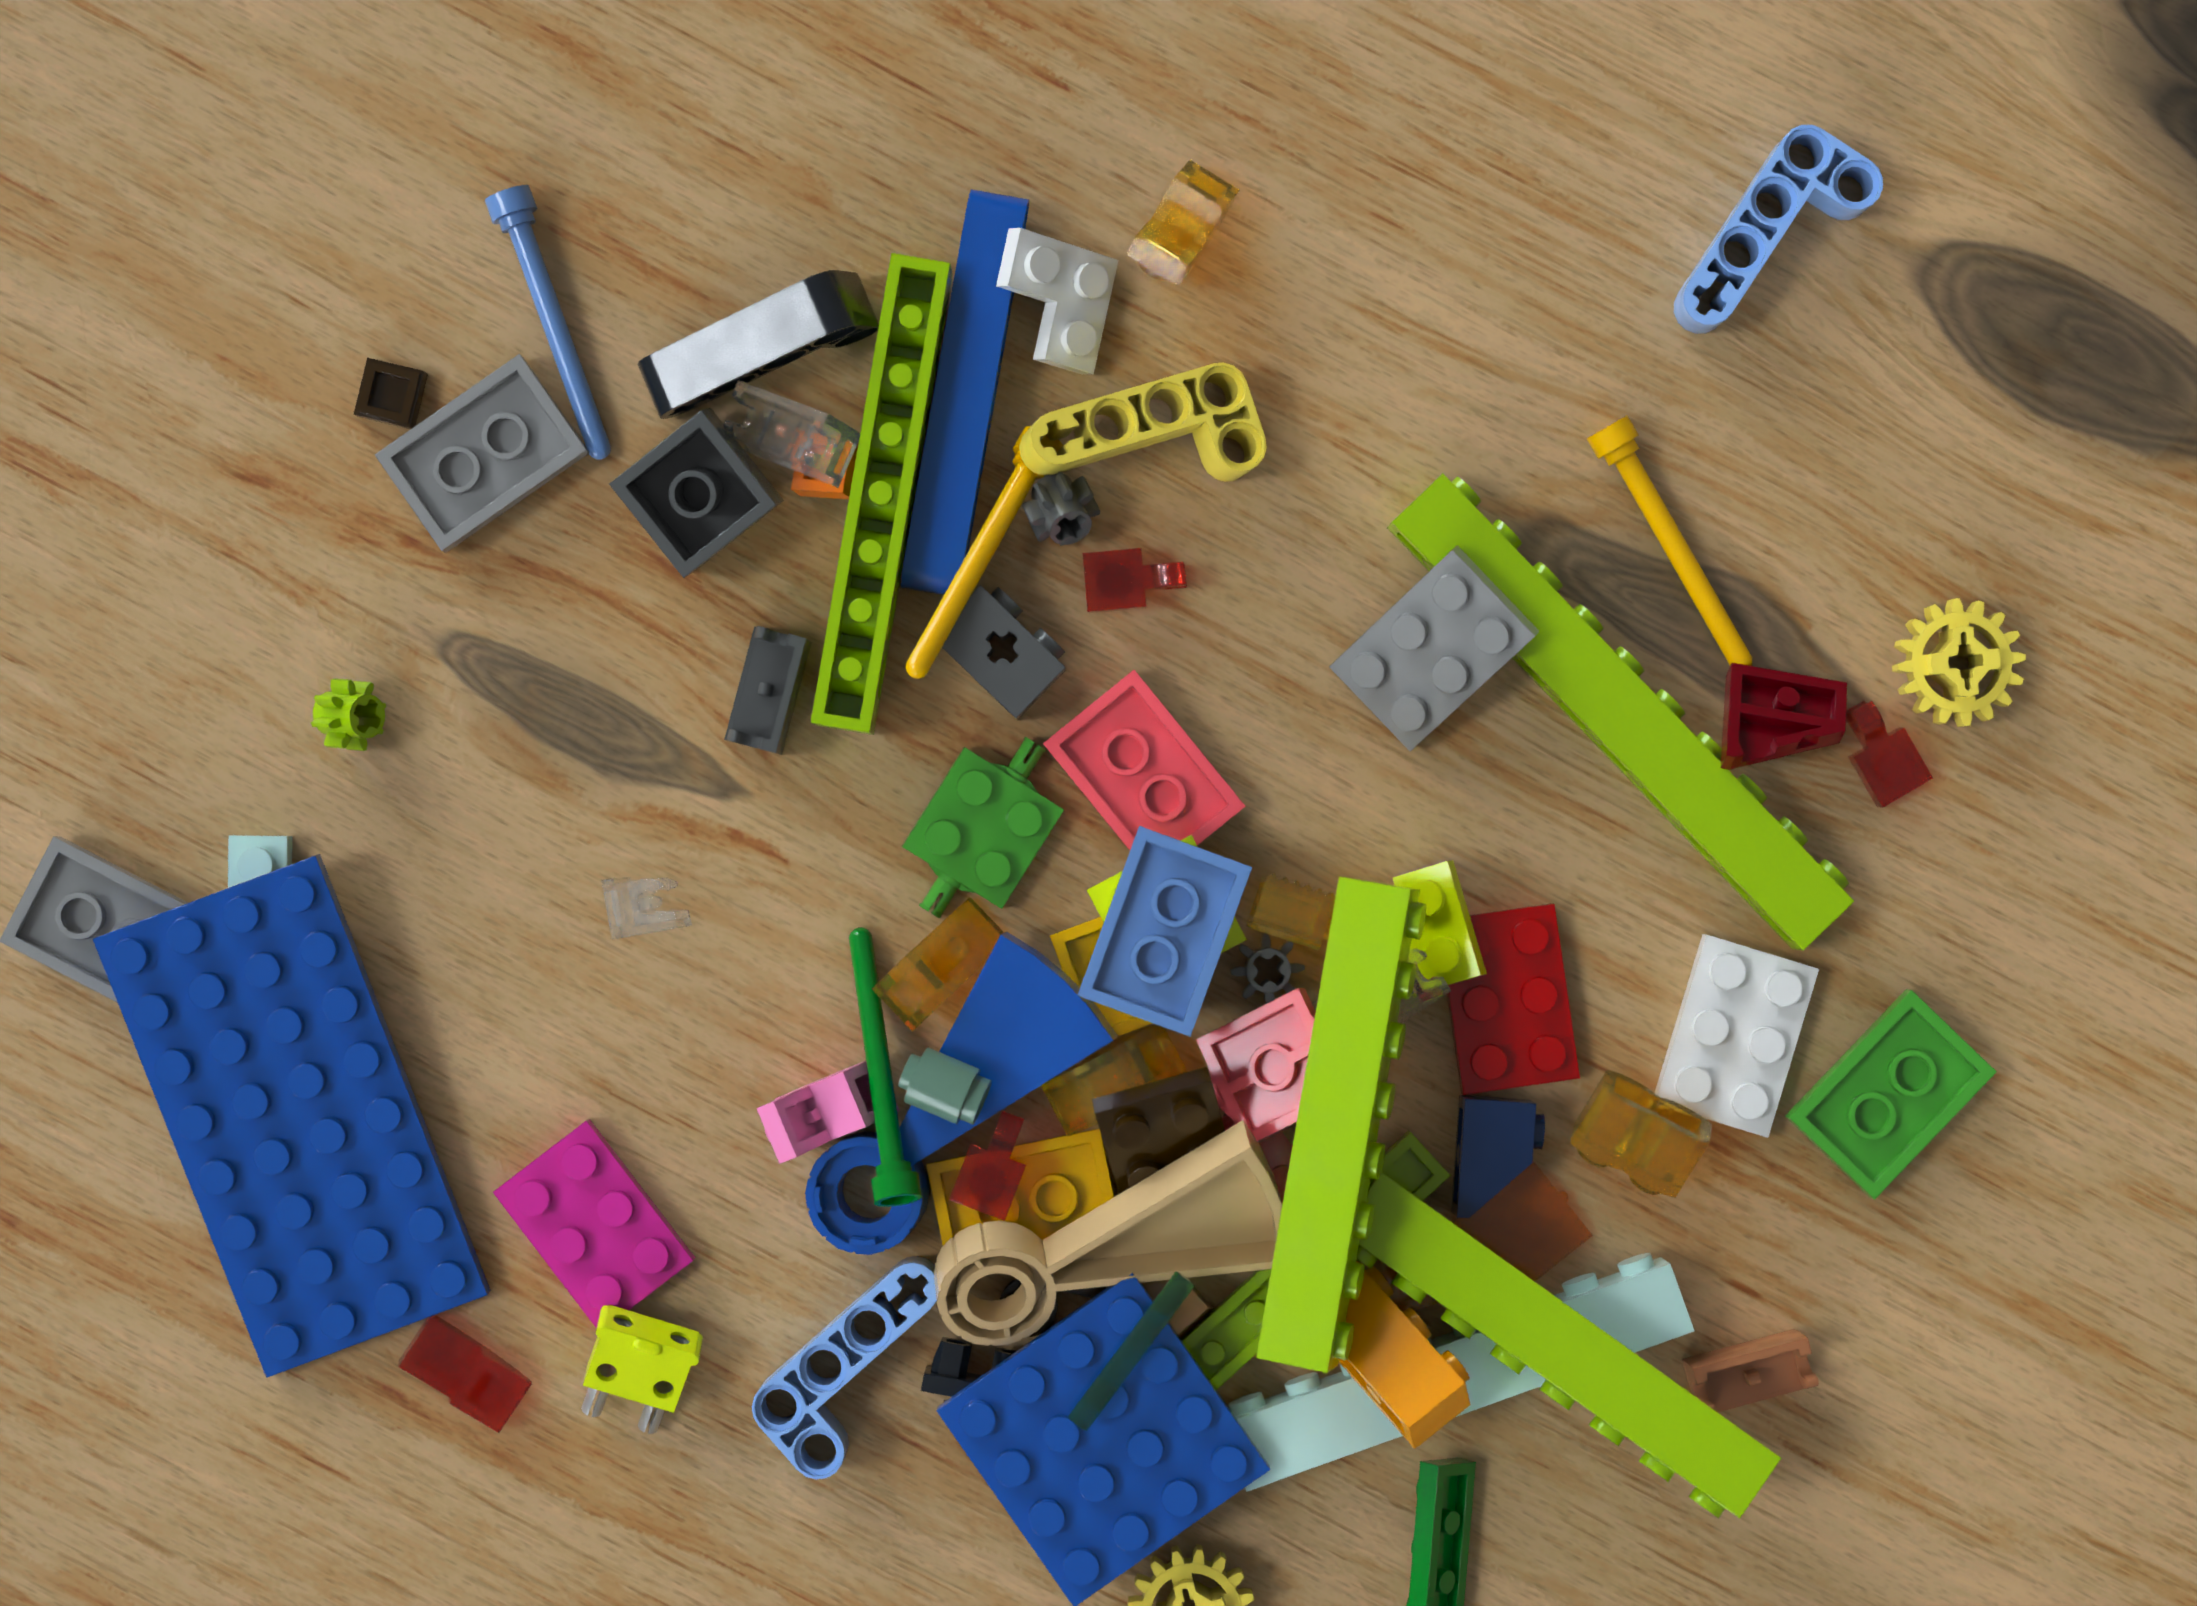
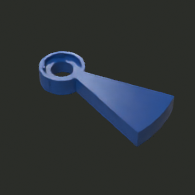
(1015, 1027)

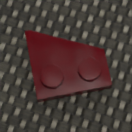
(1778, 714)

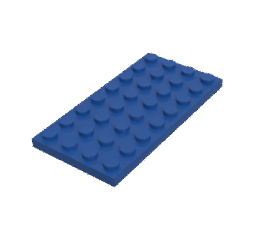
(292, 1115)

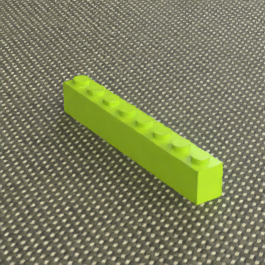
(1339, 1124)
(1566, 1350)

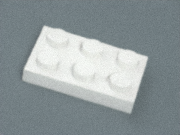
(1736, 1034)

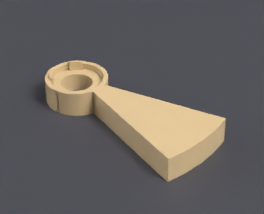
(1195, 1217)

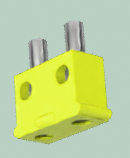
(639, 1362)

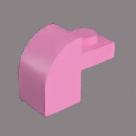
(818, 1112)

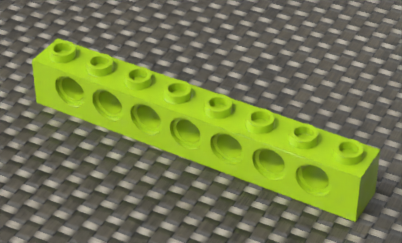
(882, 494)

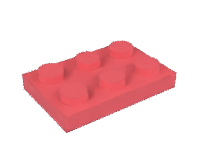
(1142, 767)

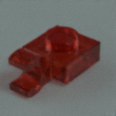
(1120, 580)
(1887, 761)
(990, 1176)

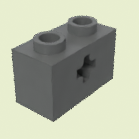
(1011, 684)

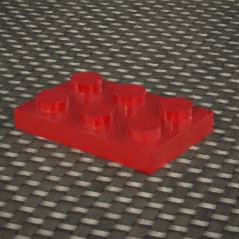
(1516, 1018)

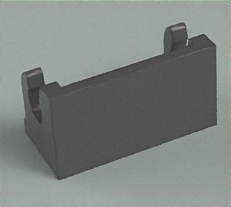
(768, 690)

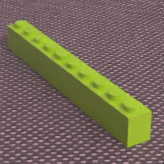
(1634, 725)

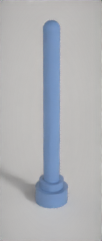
(514, 213)

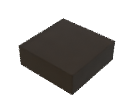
(390, 393)

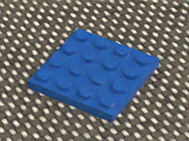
(1141, 1471)

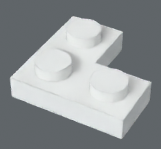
(1075, 294)

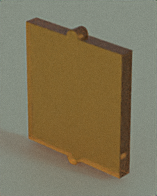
(1528, 1224)

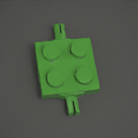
(982, 827)

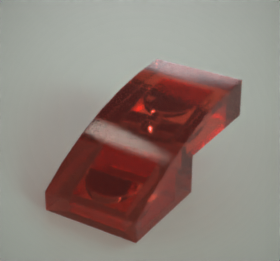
(465, 1372)

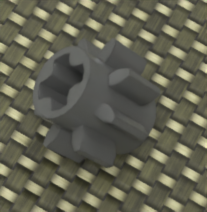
(1061, 508)
(1250, 971)

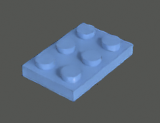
(1164, 931)

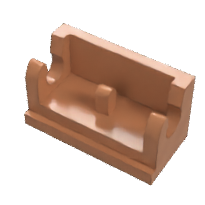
(1751, 1371)

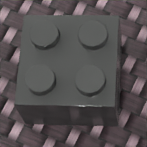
(696, 492)

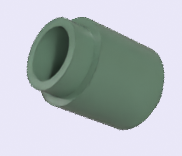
(944, 1086)

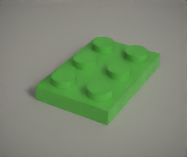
(1890, 1093)

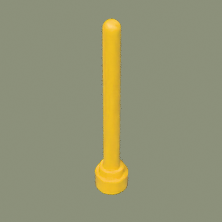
(1618, 447)
(975, 562)

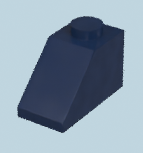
(1492, 1148)

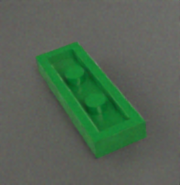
(1442, 1532)

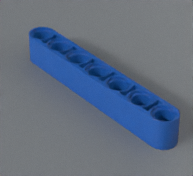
(962, 396)

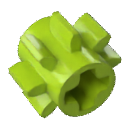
(348, 714)

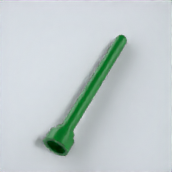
(894, 1179)

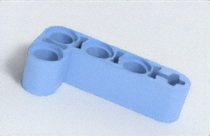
(1762, 234)
(854, 1355)

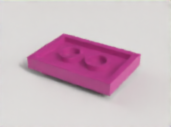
(594, 1223)

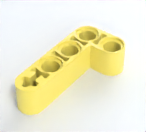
(1140, 429)

